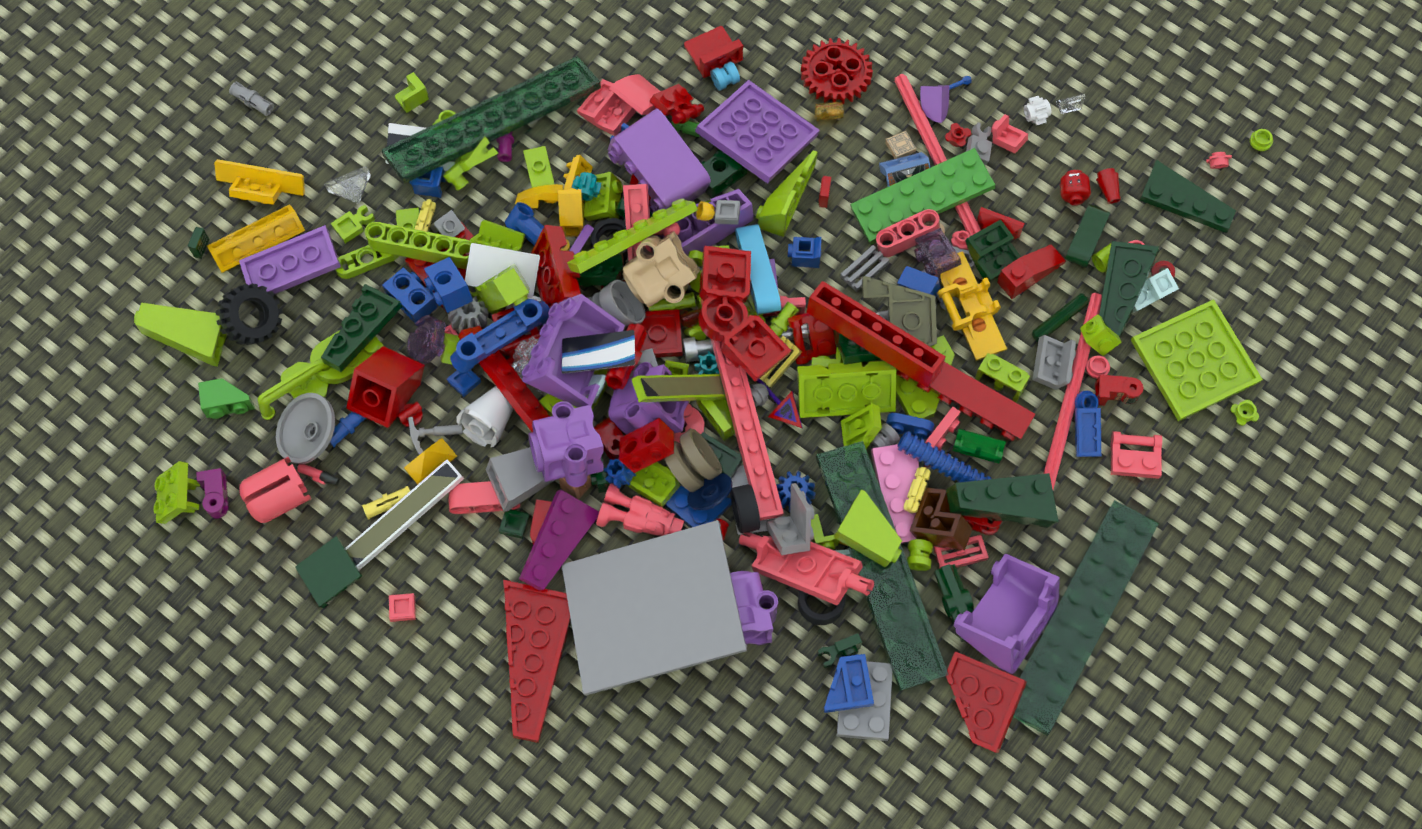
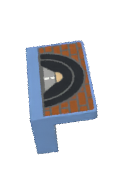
(904, 167)

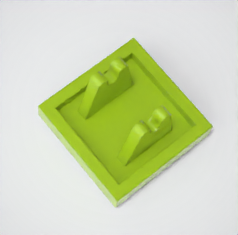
(172, 493)

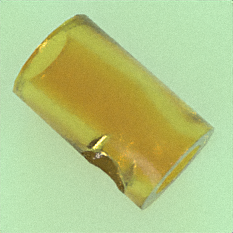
(829, 111)

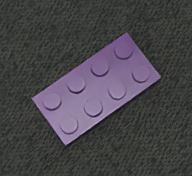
(292, 261)

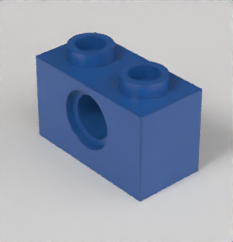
(447, 284)

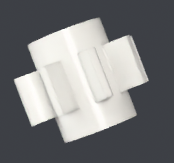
(1037, 110)

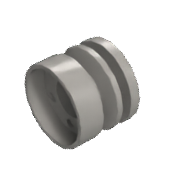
(620, 303)

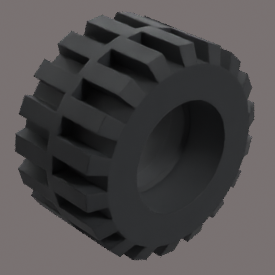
(267, 310)

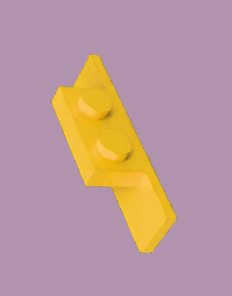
(257, 182)

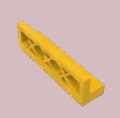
(256, 237)

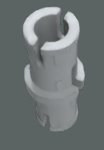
(251, 98)

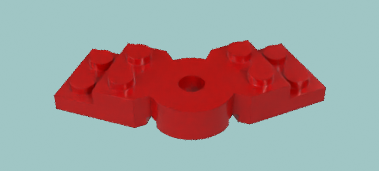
(724, 290)

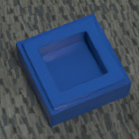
(463, 382)

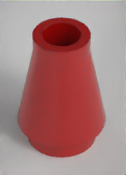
(1109, 184)

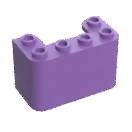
(660, 159)

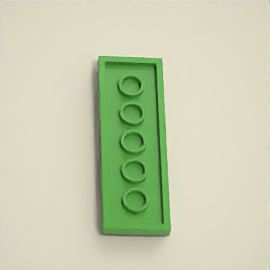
(933, 189)

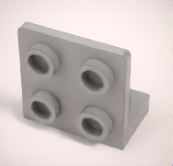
(793, 532)

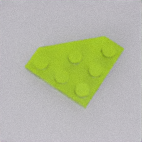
(916, 401)

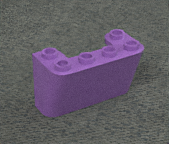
(567, 319)

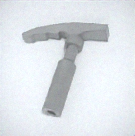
(436, 431)

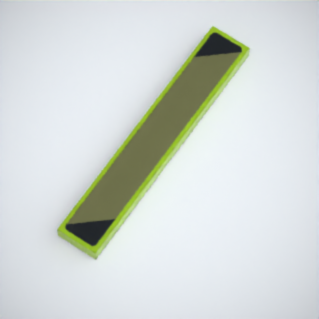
(678, 387)

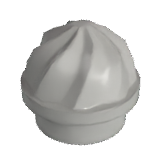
(759, 394)

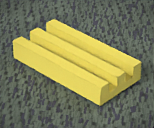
(770, 382)

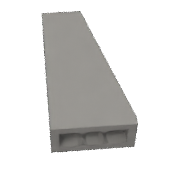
(515, 477)

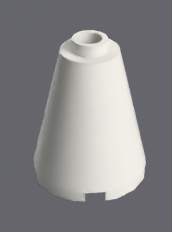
(486, 418)

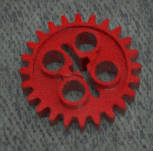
(836, 71)

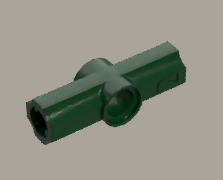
(955, 597)

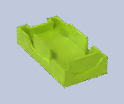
(845, 388)

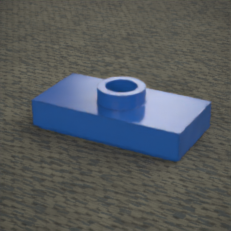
(1088, 432)

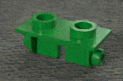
(979, 446)

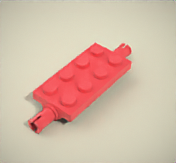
(815, 572)

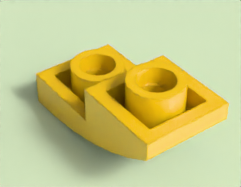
(532, 196)

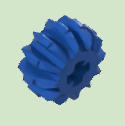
(784, 488)

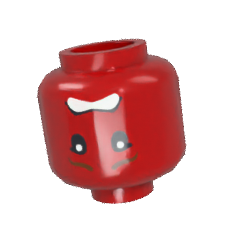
(1075, 187)

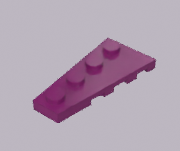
(559, 535)

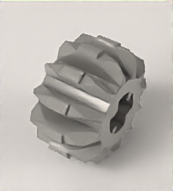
(469, 315)

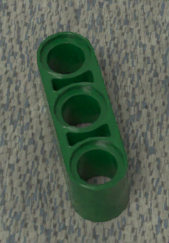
(1087, 236)

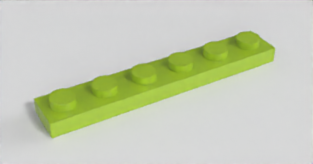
(626, 238)

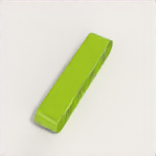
(412, 239)

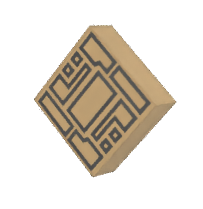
(900, 145)

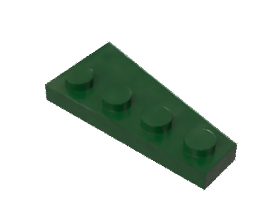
(1182, 197)
(365, 321)

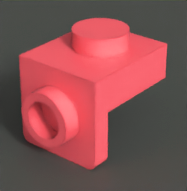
(1007, 135)

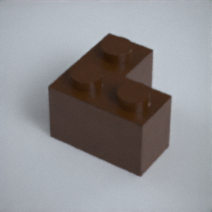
(937, 524)

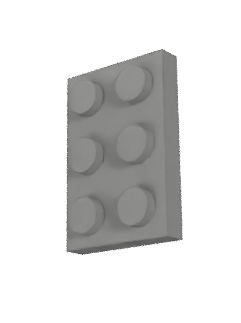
(870, 721)

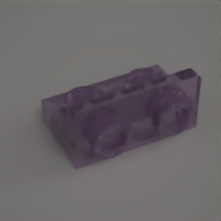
(936, 253)

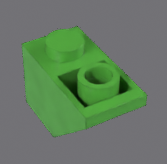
(222, 398)

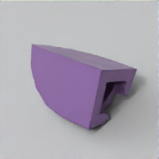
(935, 102)

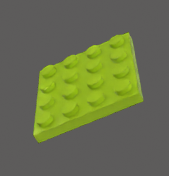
(1196, 360)

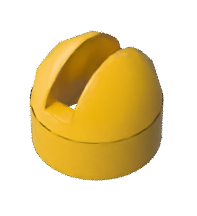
(705, 211)

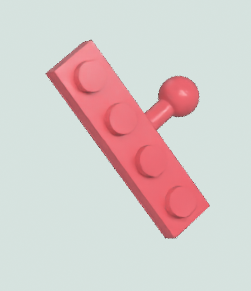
(637, 208)

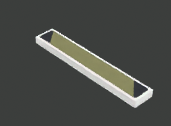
(403, 514)

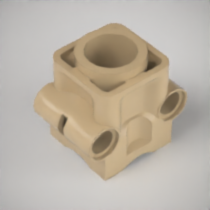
(654, 273)

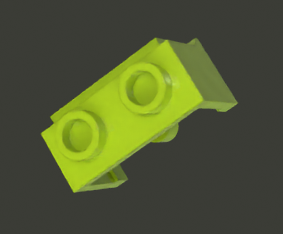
(1004, 374)

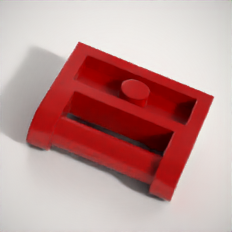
(820, 337)

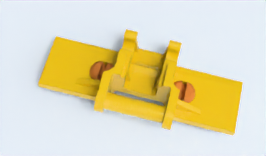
(978, 307)

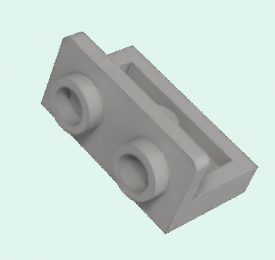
(1054, 362)

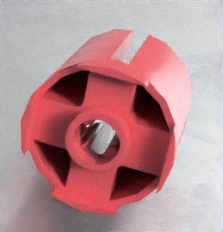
(273, 491)

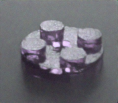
(427, 340)

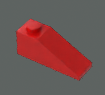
(1029, 270)

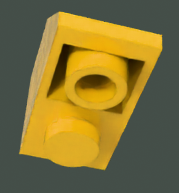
(571, 211)

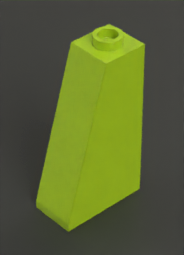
(184, 330)

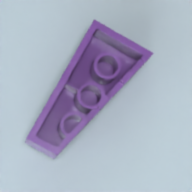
(698, 233)

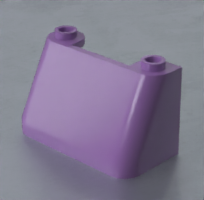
(1010, 612)

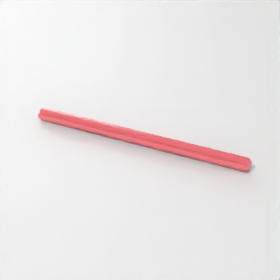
(932, 144)
(1072, 389)

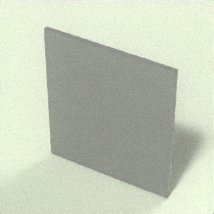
(653, 608)

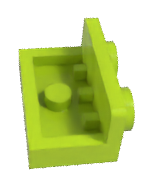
(498, 236)
(655, 483)

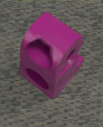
(216, 493)

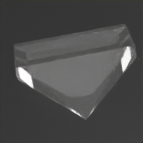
(350, 185)

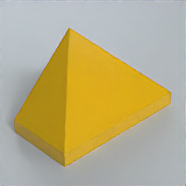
(429, 460)

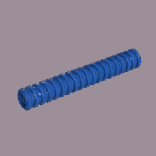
(938, 459)

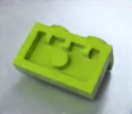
(607, 200)

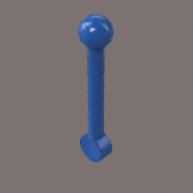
(965, 80)

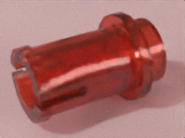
(689, 318)

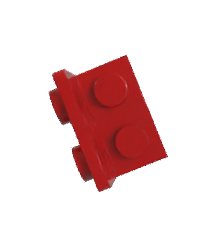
(713, 50)

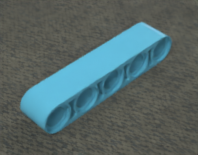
(762, 281)

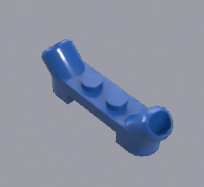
(479, 346)

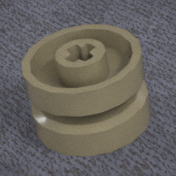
(693, 461)

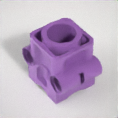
(631, 415)
(566, 444)
(750, 601)

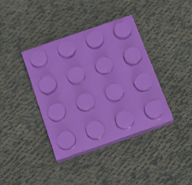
(757, 131)

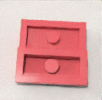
(636, 92)
(606, 109)

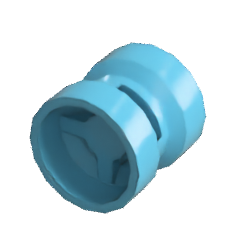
(725, 76)

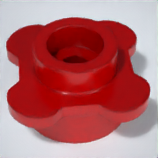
(953, 139)

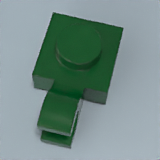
(844, 647)

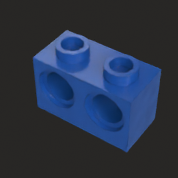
(410, 295)

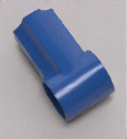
(522, 220)

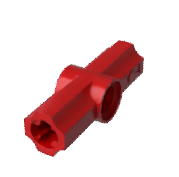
(618, 376)

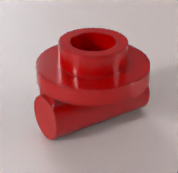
(411, 410)

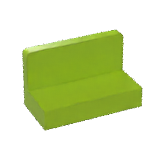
(718, 415)

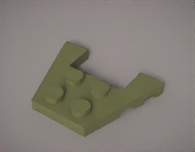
(907, 308)

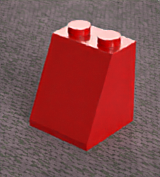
(384, 385)

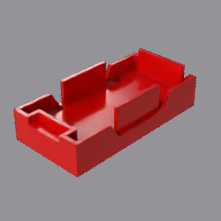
(554, 275)

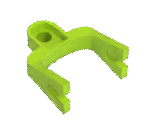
(468, 161)

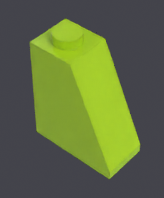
(869, 532)

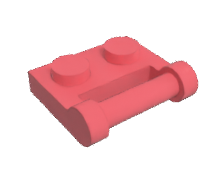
(1136, 462)

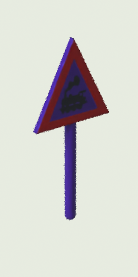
(786, 410)

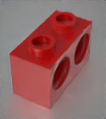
(646, 445)

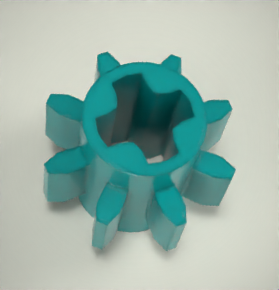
(588, 185)
(705, 361)

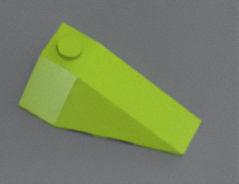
(782, 203)

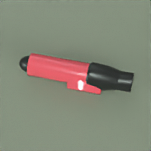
(317, 475)

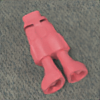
(642, 514)

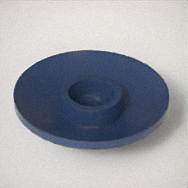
(711, 493)

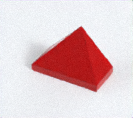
(988, 217)

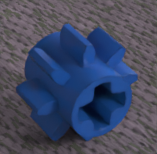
(618, 473)

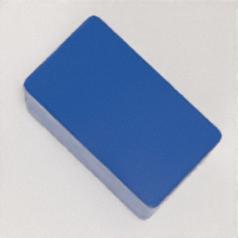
(919, 281)

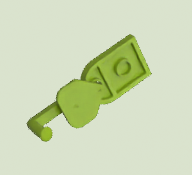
(312, 376)

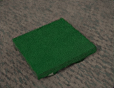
(328, 571)

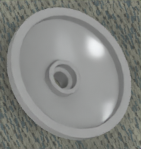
(305, 428)

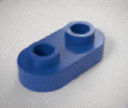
(917, 426)

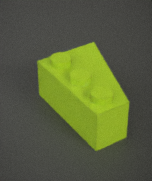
(503, 289)

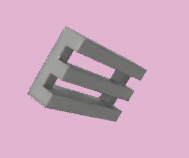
(877, 256)

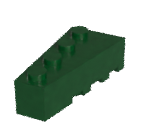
(1012, 499)

